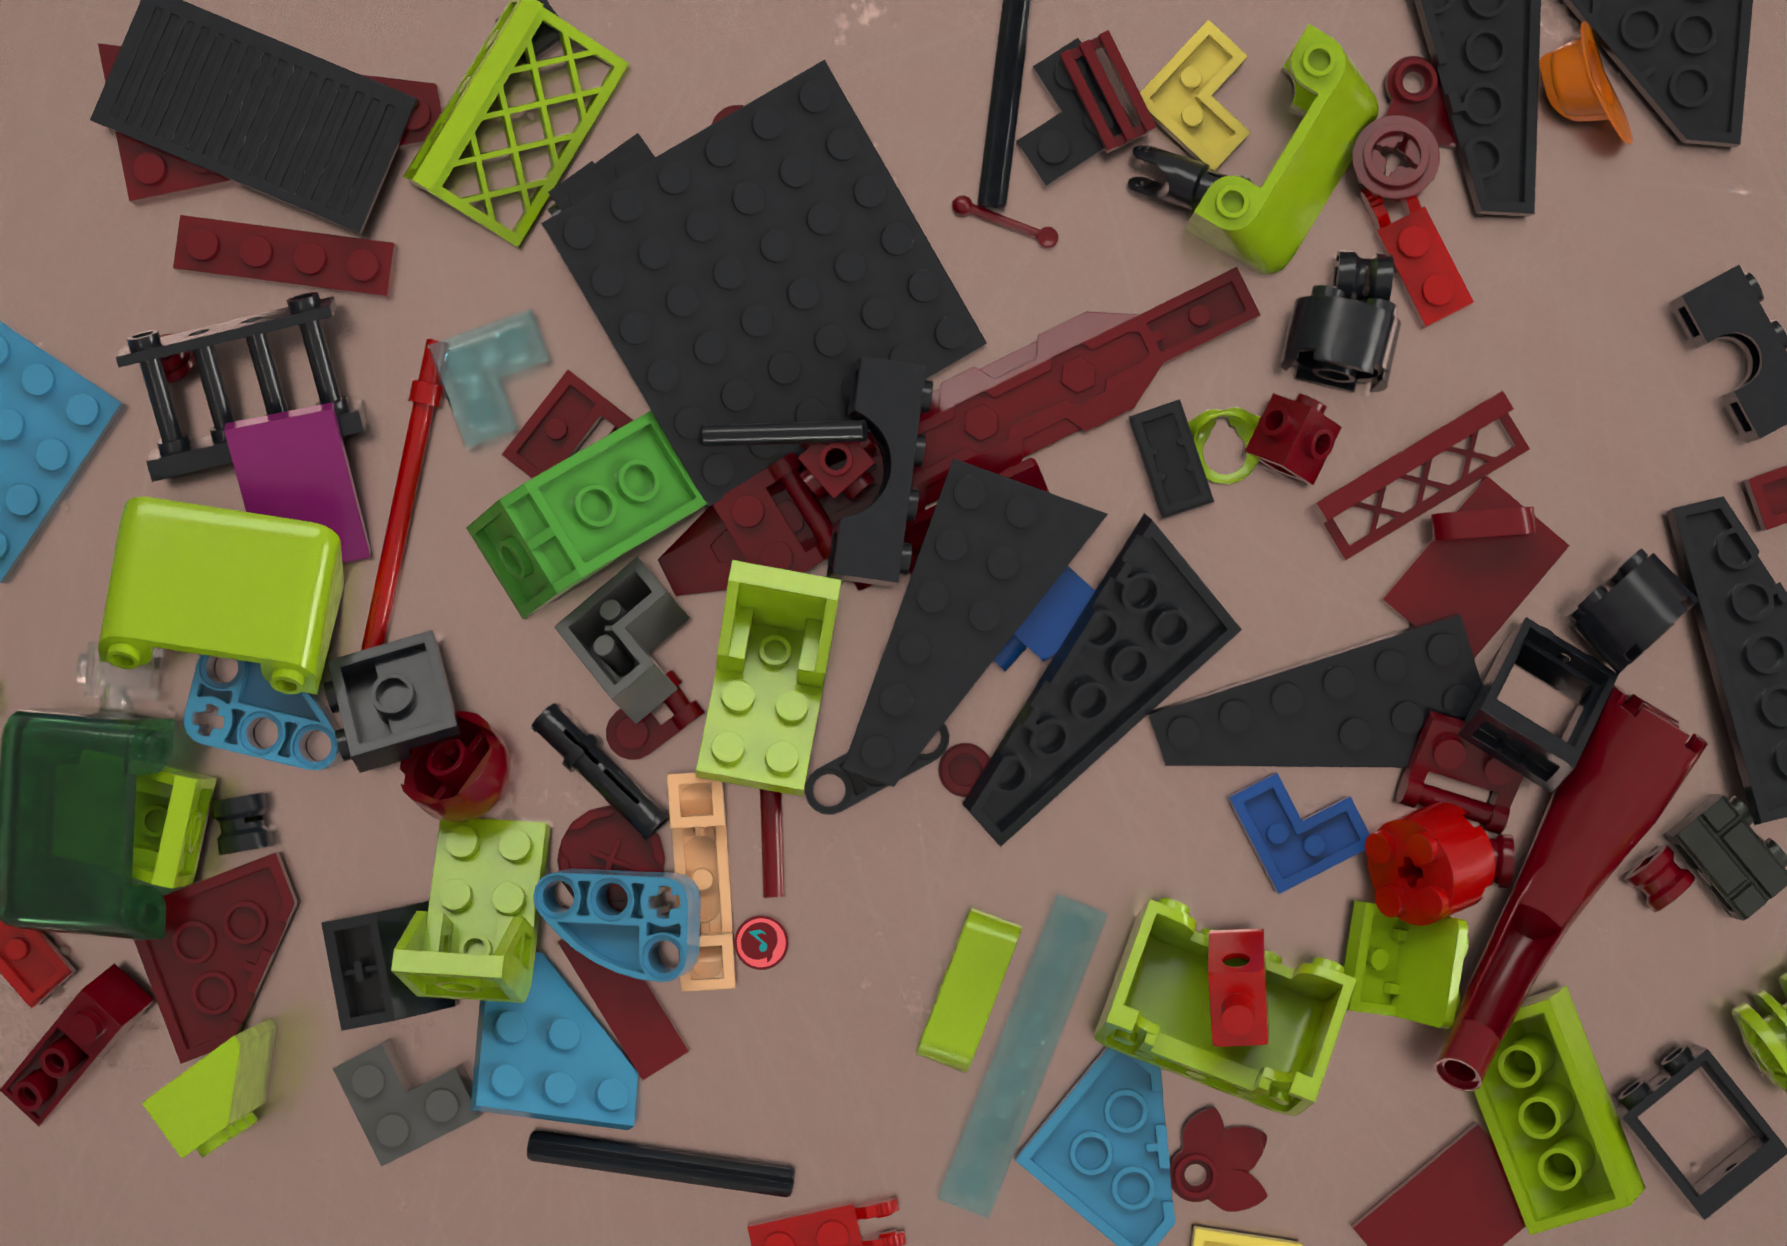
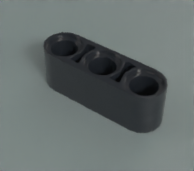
(861, 787)

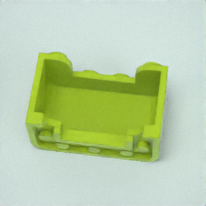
(1164, 1017)

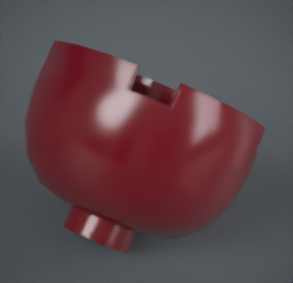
(459, 774)

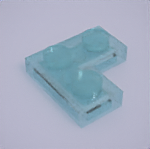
(471, 370)

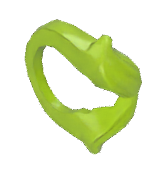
(1245, 426)

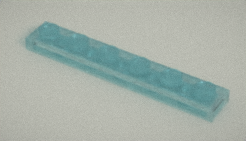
(1022, 1055)

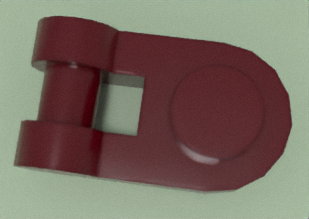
(641, 739)

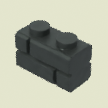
(1730, 855)

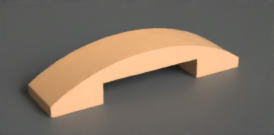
(703, 855)

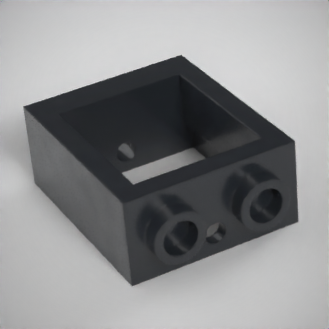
(1516, 738)
(1735, 1171)

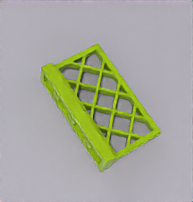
(475, 96)

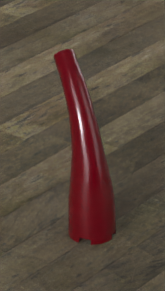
(1587, 830)

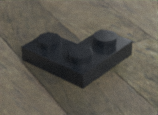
(1069, 136)

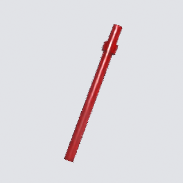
(425, 395)

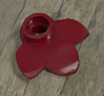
(1424, 106)
(1226, 1160)

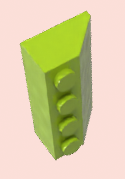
(217, 1093)
(1556, 1119)

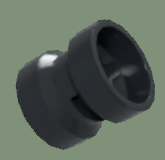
(1350, 275)
(241, 823)

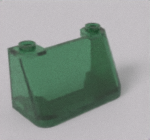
(72, 820)

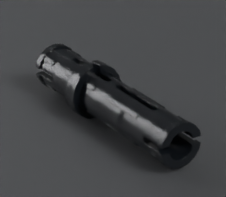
(586, 757)

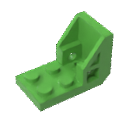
(585, 514)

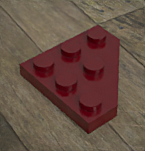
(217, 952)

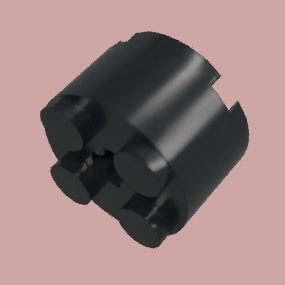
(1341, 340)
(1634, 612)

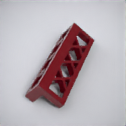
(1412, 457)

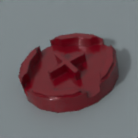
(609, 842)

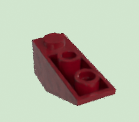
(76, 1043)

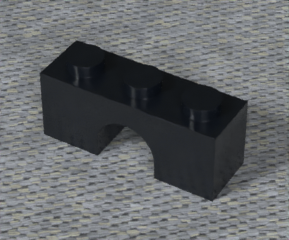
(1732, 310)

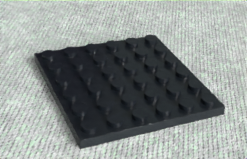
(759, 274)

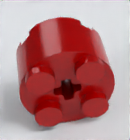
(1429, 864)

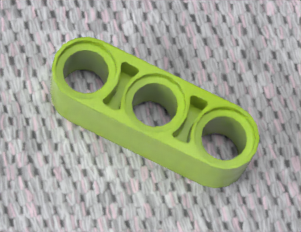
(968, 990)

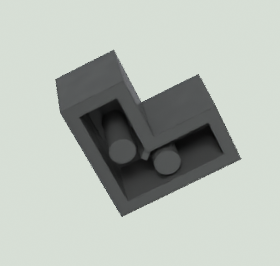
(617, 632)
(395, 1111)

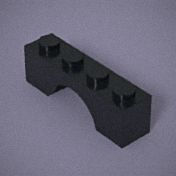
(872, 543)

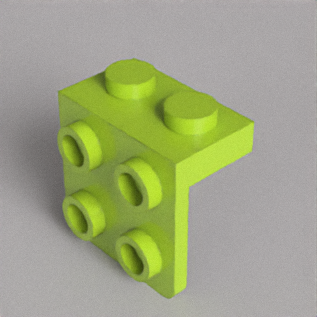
(1405, 966)

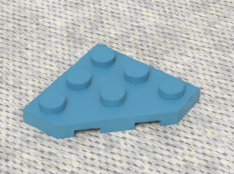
(551, 1059)
(1109, 1151)

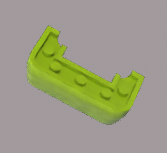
(1270, 222)
(223, 589)

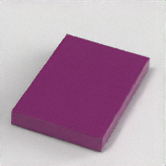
(300, 471)

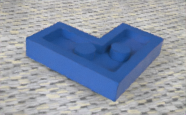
(1293, 847)

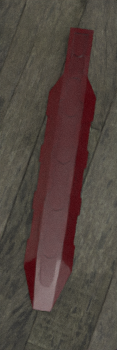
(1004, 411)

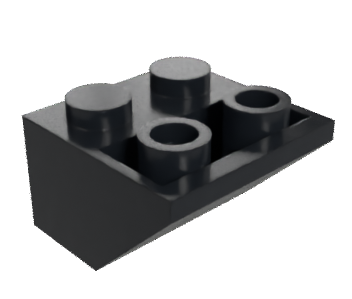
(361, 965)

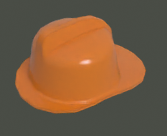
(1580, 85)

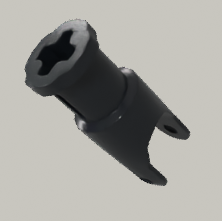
(1186, 177)

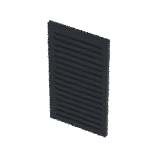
(254, 110)

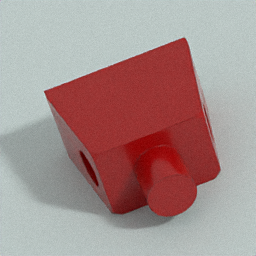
(1240, 992)

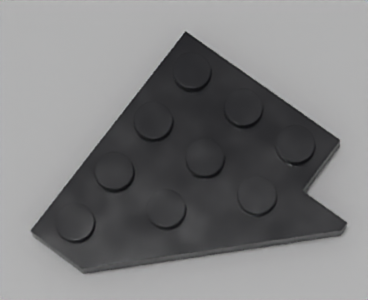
(1681, 58)

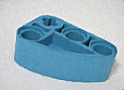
(247, 701)
(631, 938)

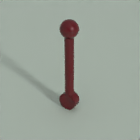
(1046, 237)

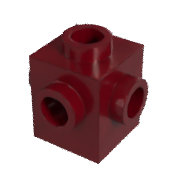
(1294, 437)
(847, 481)

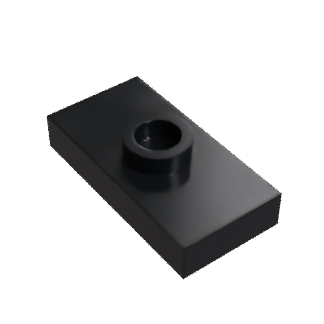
(1171, 459)

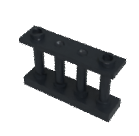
(175, 450)

